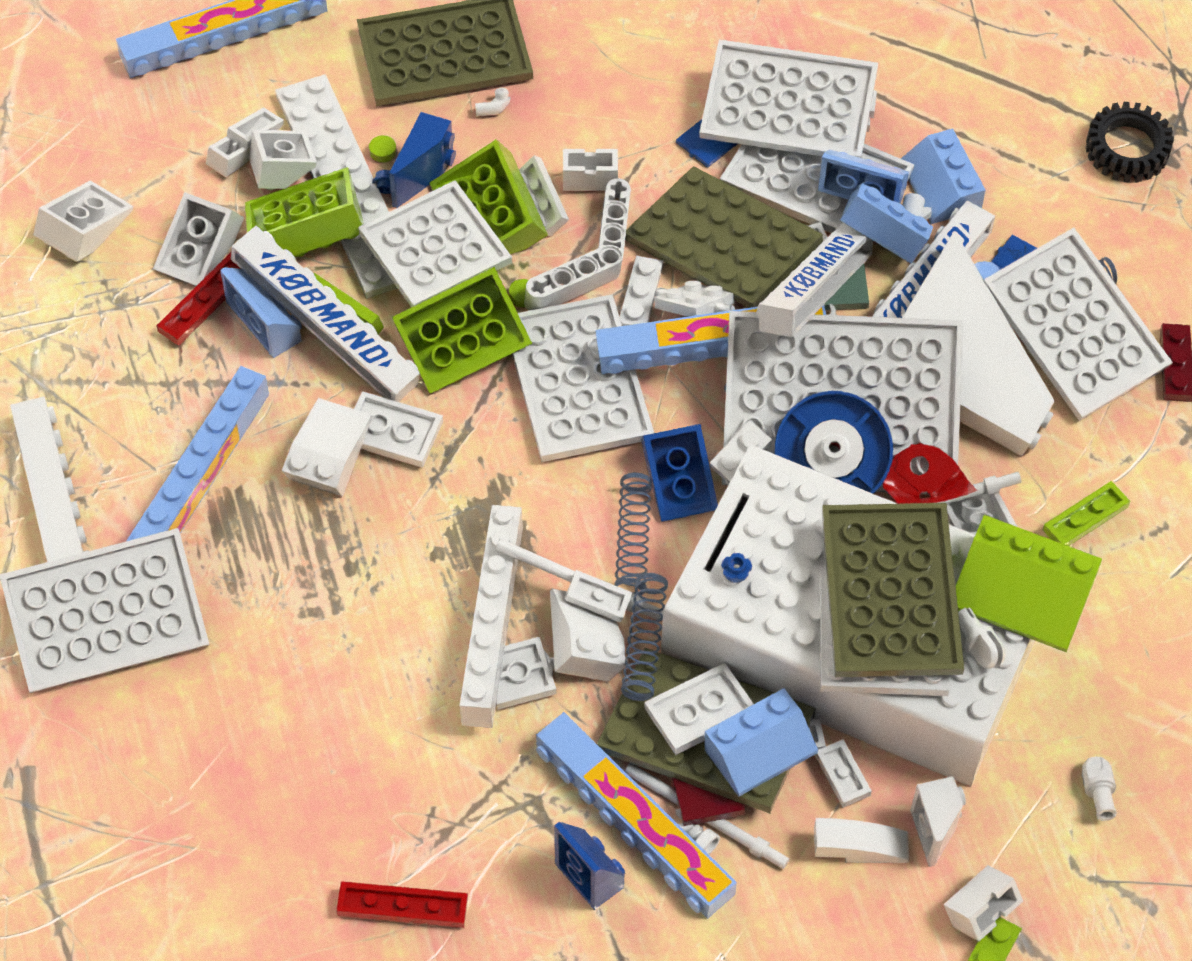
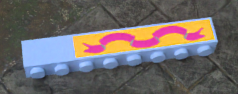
(209, 31)
(666, 341)
(205, 455)
(635, 815)

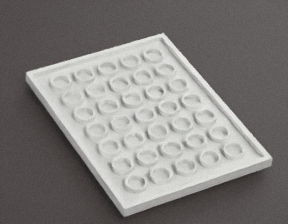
(895, 364)

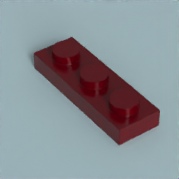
(1177, 377)

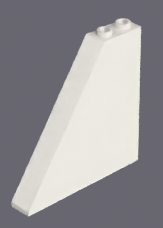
(998, 381)

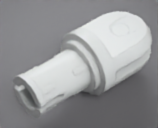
(981, 640)
(1100, 786)

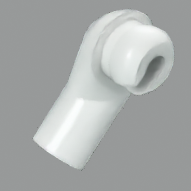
(496, 106)

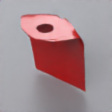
(942, 480)

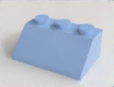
(844, 173)
(944, 175)
(886, 222)
(260, 312)
(760, 742)

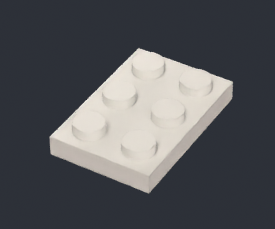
(399, 429)
(697, 706)

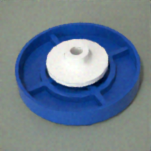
(842, 422)

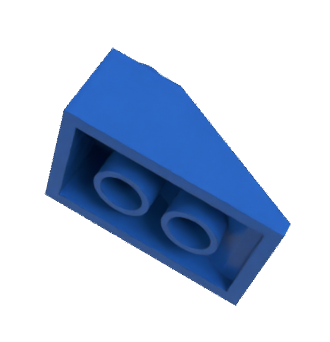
(422, 157)
(679, 472)
(586, 864)

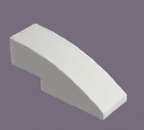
(233, 150)
(860, 841)

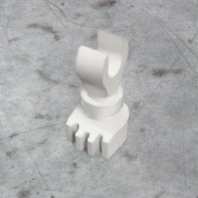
(706, 839)

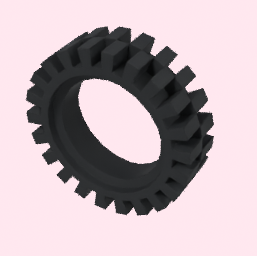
(1129, 117)

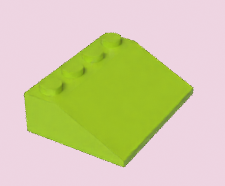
(499, 194)
(309, 213)
(462, 330)
(1026, 582)

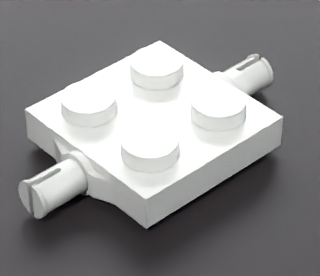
(694, 299)
(525, 674)

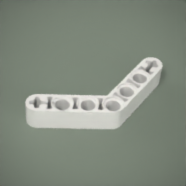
(600, 265)

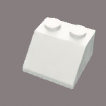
(280, 157)
(936, 815)

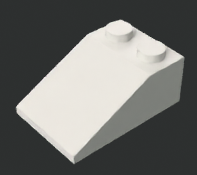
(80, 220)
(197, 239)
(327, 447)
(970, 511)
(585, 641)

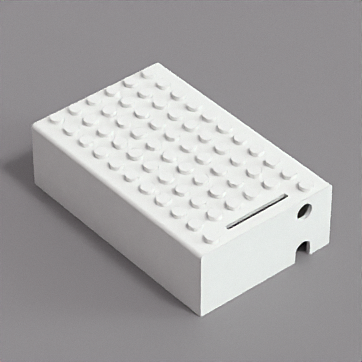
(772, 621)

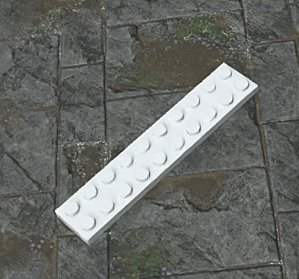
(315, 109)

